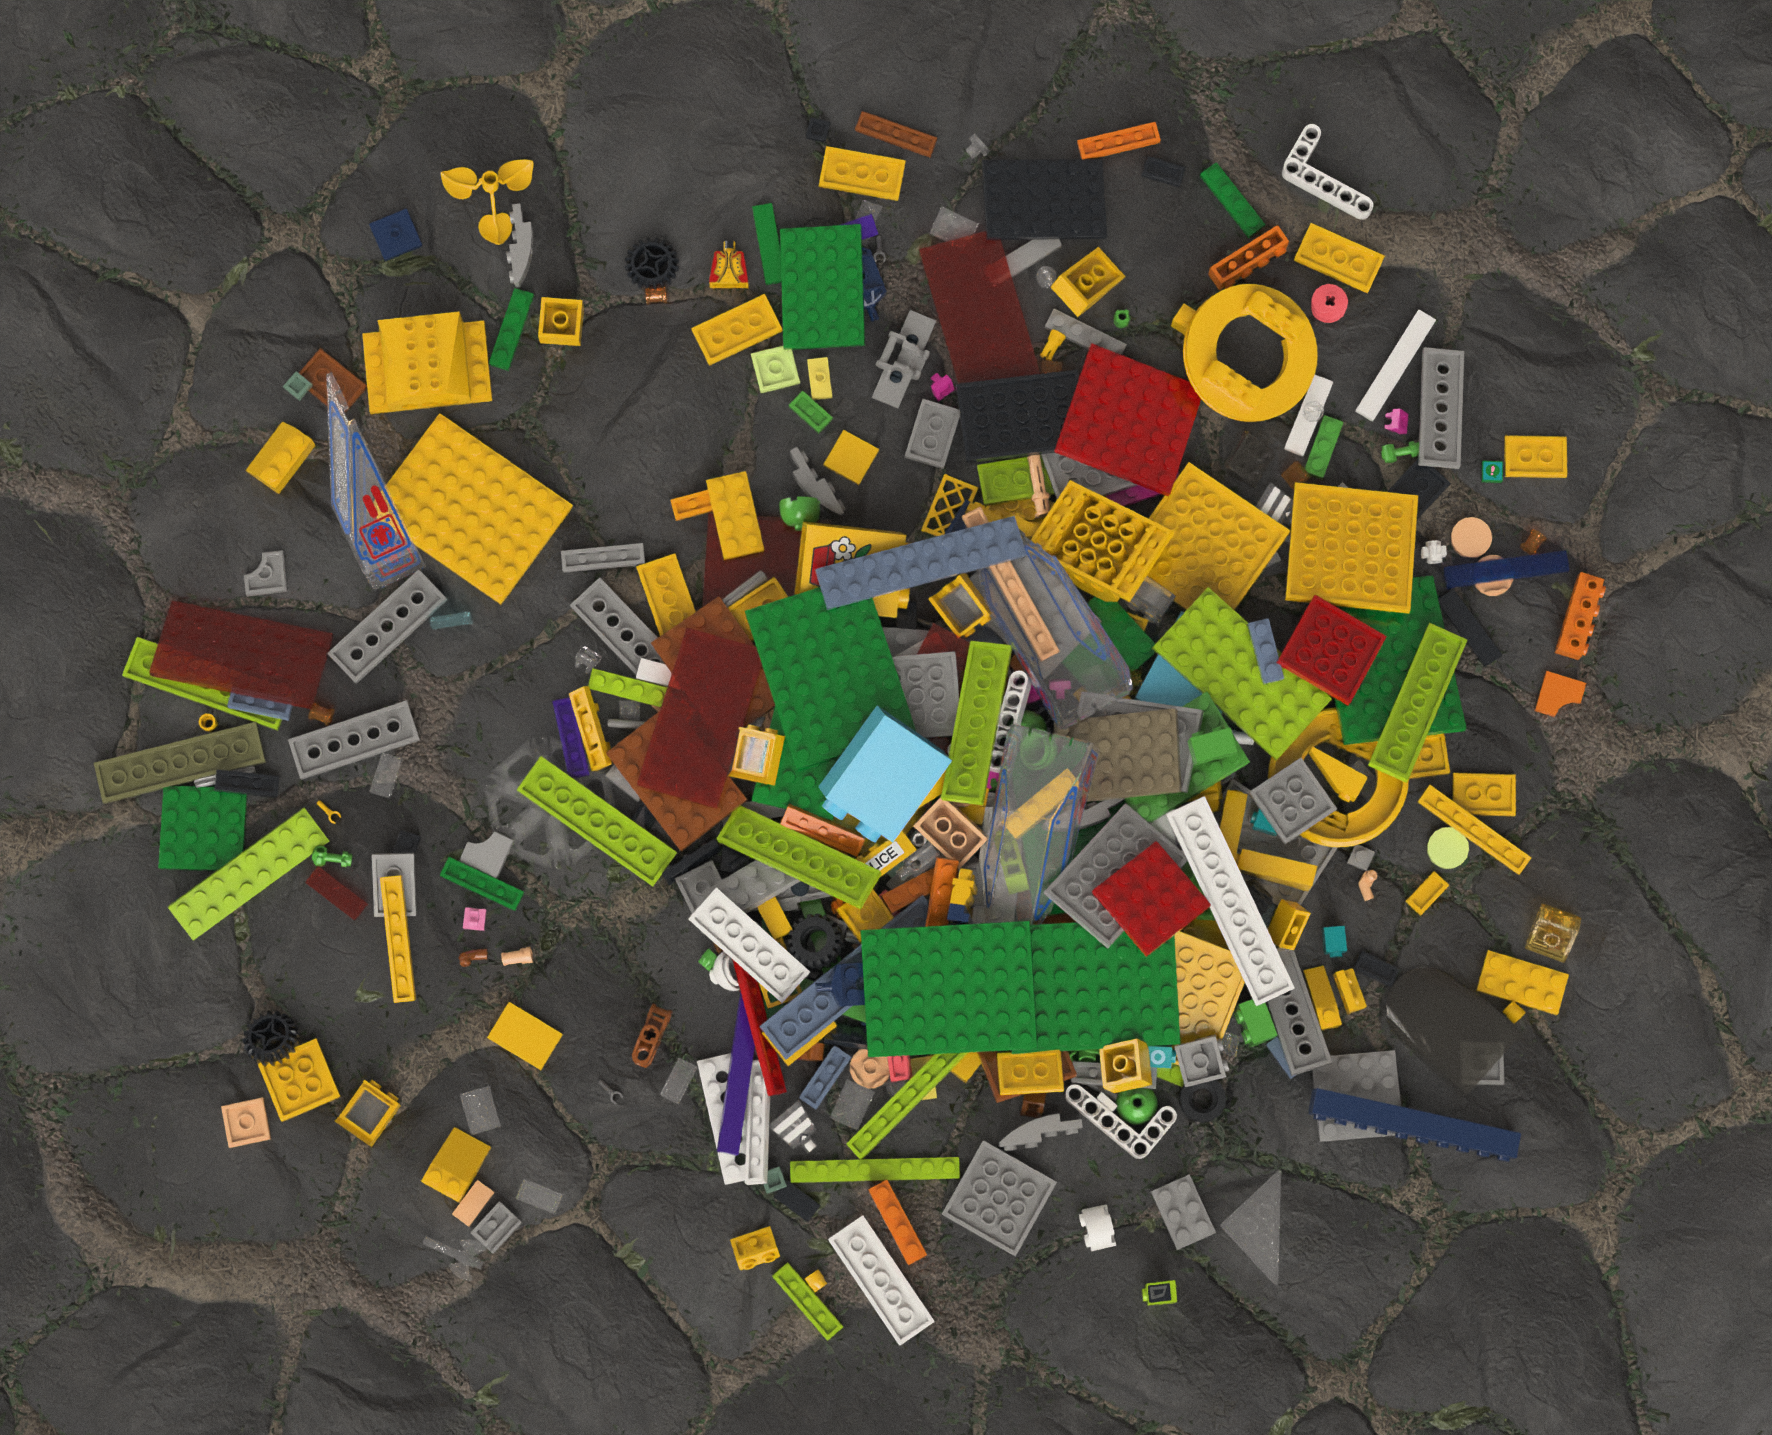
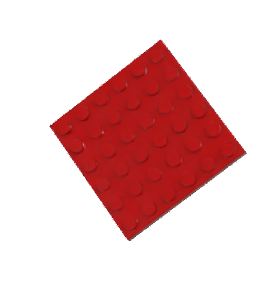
(1129, 420)

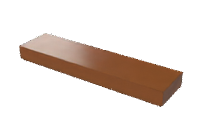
(896, 134)

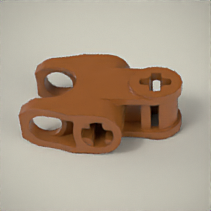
(652, 1025)

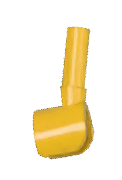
(329, 812)

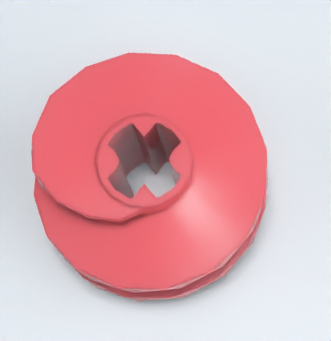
(1329, 313)

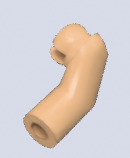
(1365, 884)

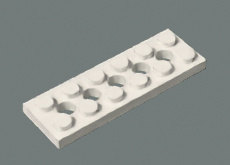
(713, 1090)

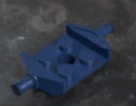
(873, 285)
(843, 984)

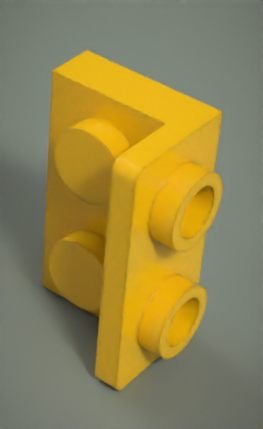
(1349, 990)
(755, 1248)

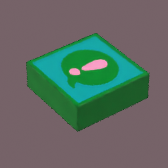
(1492, 471)

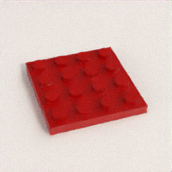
(1331, 650)
(1151, 898)

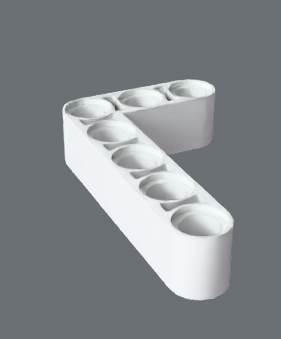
(1321, 179)
(1008, 711)
(1118, 1124)

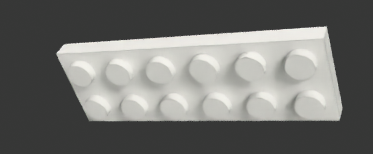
(749, 945)
(881, 1280)

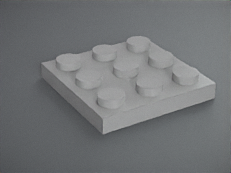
(1292, 801)

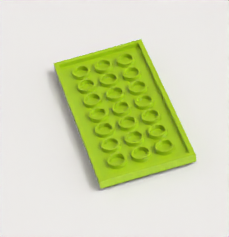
(1216, 655)

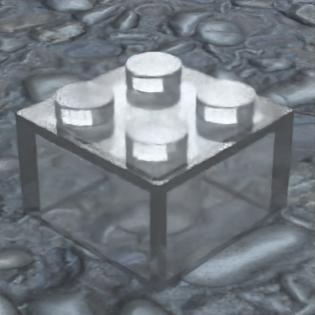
(1152, 600)

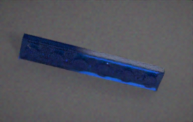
(1506, 569)

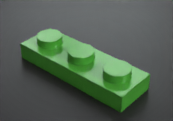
(1323, 447)

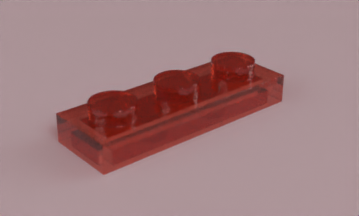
(336, 893)

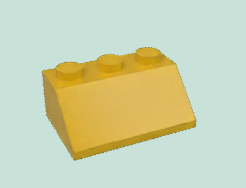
(281, 457)

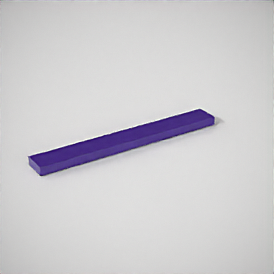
(737, 1084)

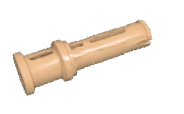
(1040, 495)

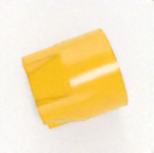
(206, 717)
(1513, 1012)
(816, 1280)

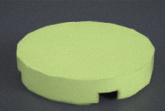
(1447, 848)

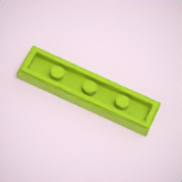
(807, 1301)

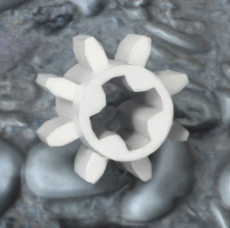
(1433, 552)

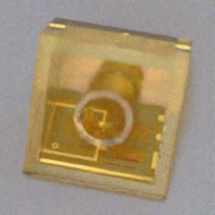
(1553, 932)

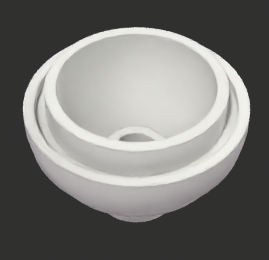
(724, 973)

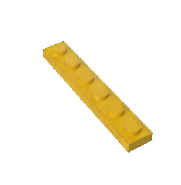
(1474, 829)
(398, 938)

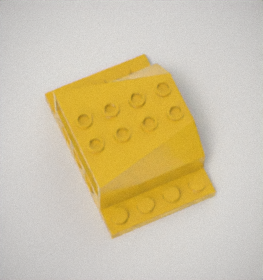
(426, 363)
(1101, 543)

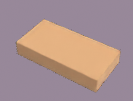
(473, 1203)

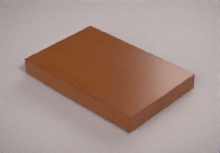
(323, 364)

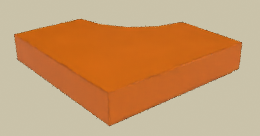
(1558, 691)

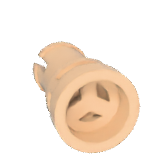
(522, 956)

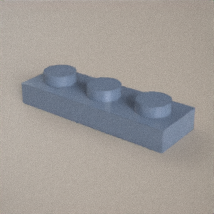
(1265, 651)
(259, 706)
(825, 1077)

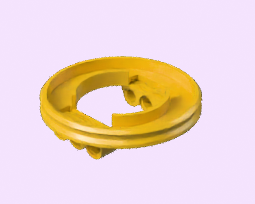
(1229, 391)
(1362, 824)

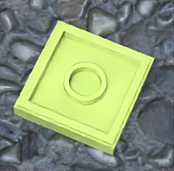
(775, 369)

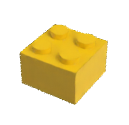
(561, 321)
(1125, 1066)

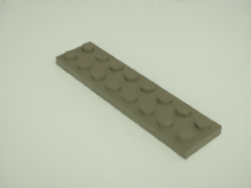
(179, 762)

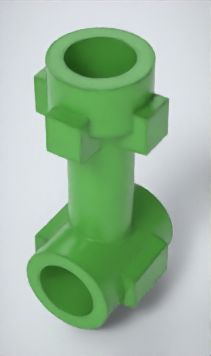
(1390, 453)
(320, 857)

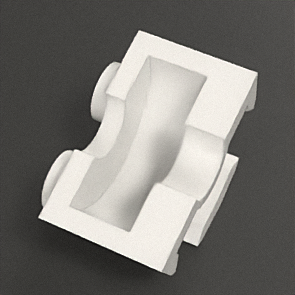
(1098, 1226)

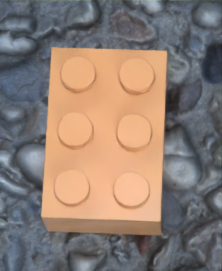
(951, 831)

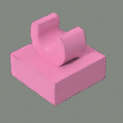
(474, 919)

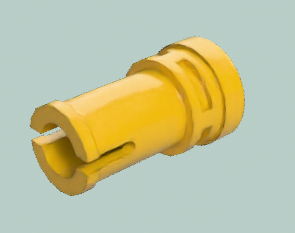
(1054, 341)

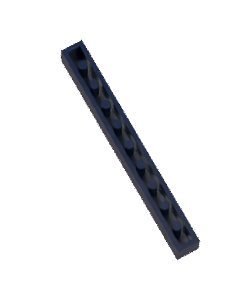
(1415, 1124)

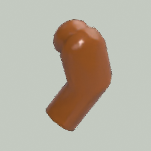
(476, 954)

